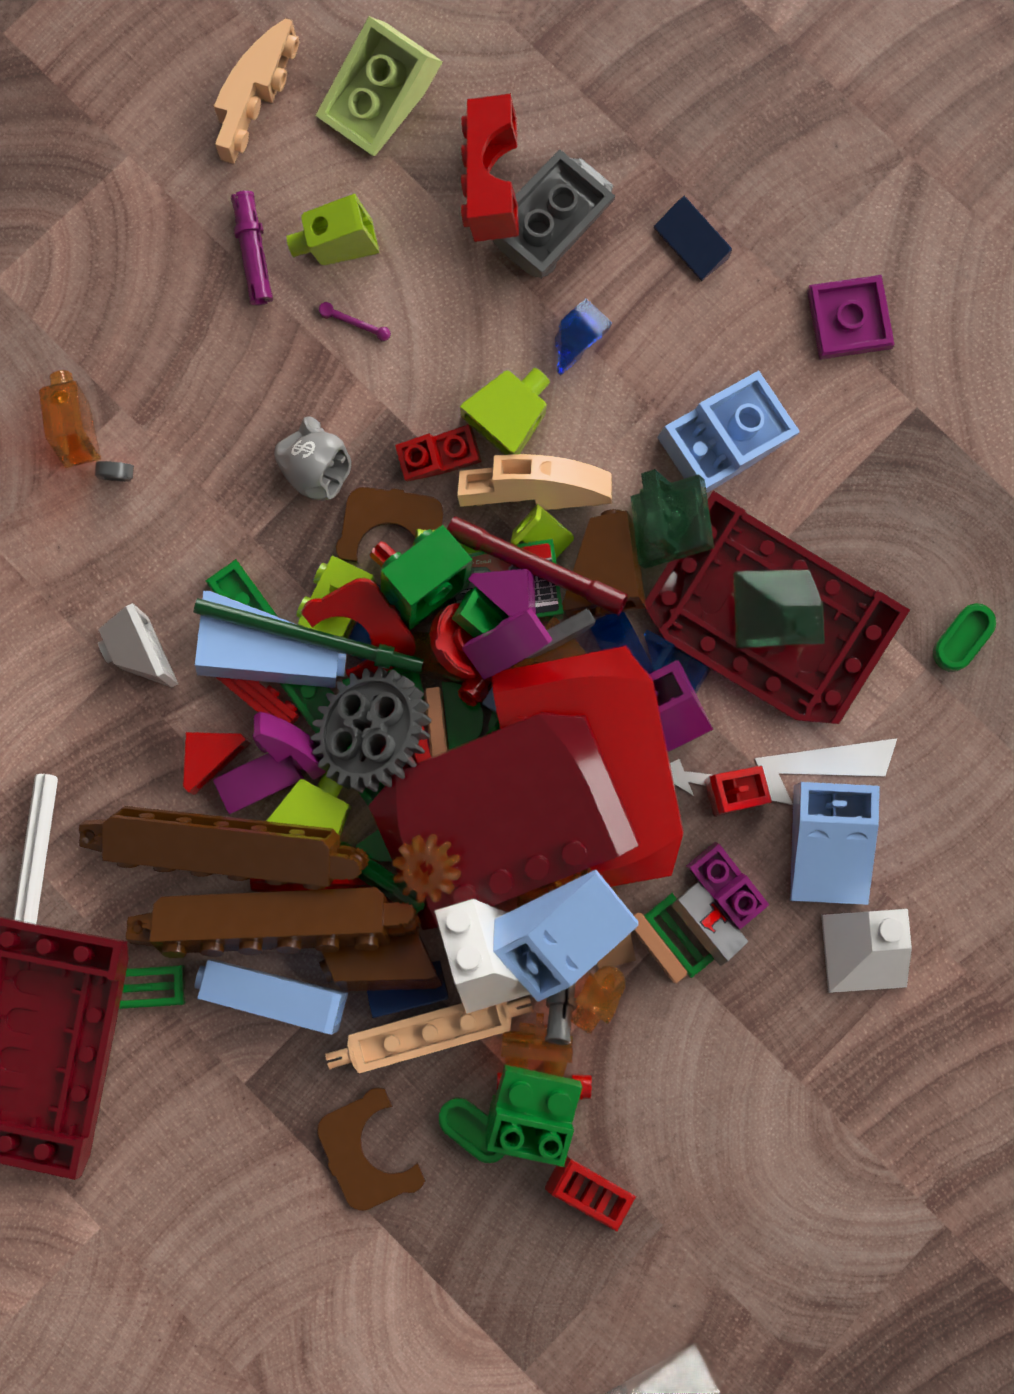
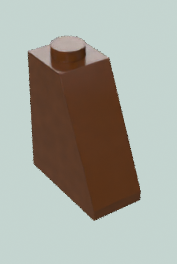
(609, 557)
(390, 967)

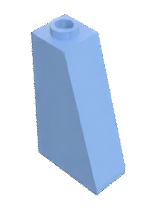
(254, 655)
(271, 996)

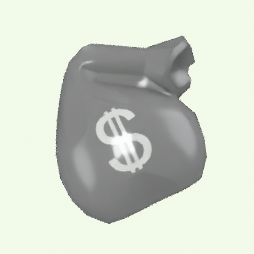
(313, 461)

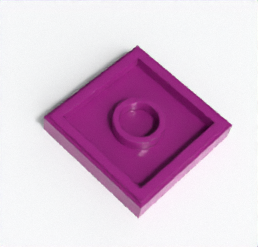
(850, 317)

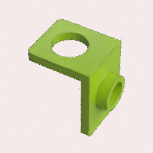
(542, 526)

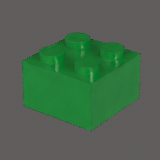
(425, 575)

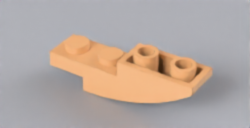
(253, 79)
(547, 479)

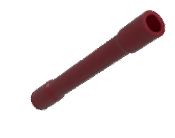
(592, 590)

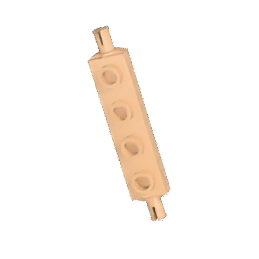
(425, 1034)

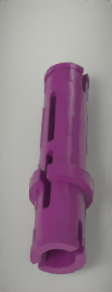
(250, 240)

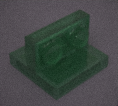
(670, 519)

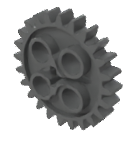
(371, 730)

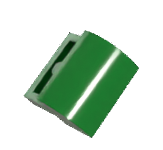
(532, 1115)

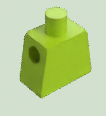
(335, 232)
(507, 410)
(313, 806)

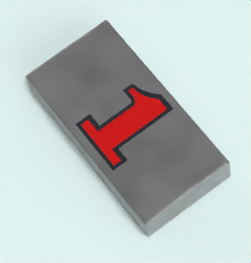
(709, 923)

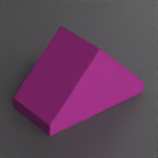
(508, 589)

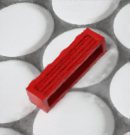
(262, 698)

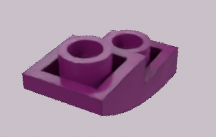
(507, 643)
(285, 740)
(255, 781)
(727, 885)

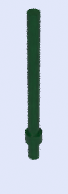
(383, 656)

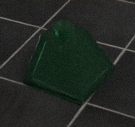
(777, 609)

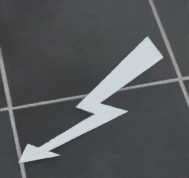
(853, 760)

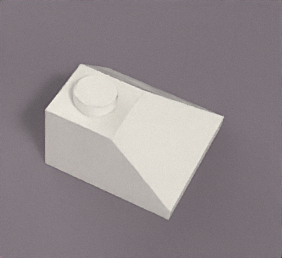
(135, 646)
(867, 950)

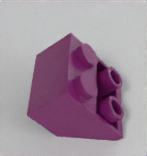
(679, 706)

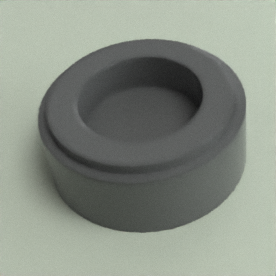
(114, 471)

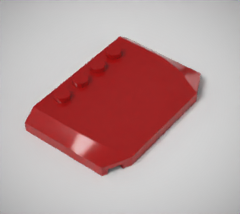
(628, 727)

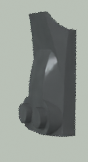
(555, 213)

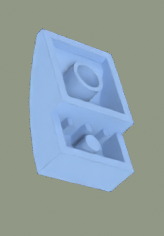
(728, 432)

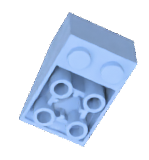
(833, 842)
(562, 934)

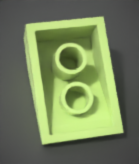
(377, 85)

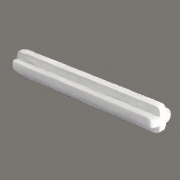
(35, 848)

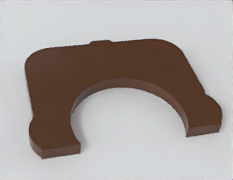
(377, 507)
(359, 1179)

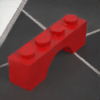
(490, 201)

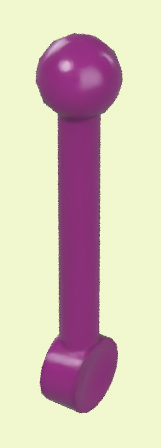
(327, 311)

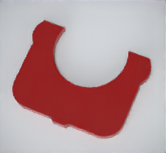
(369, 607)

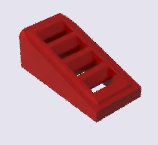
(560, 1178)

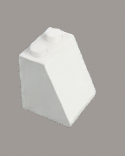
(476, 969)

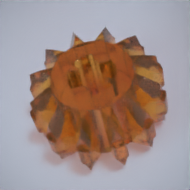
(438, 880)

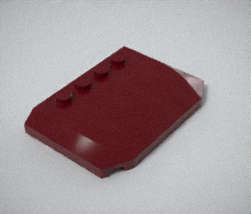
(808, 683)
(514, 808)
(55, 1042)

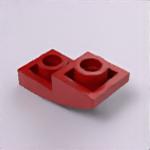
(438, 454)

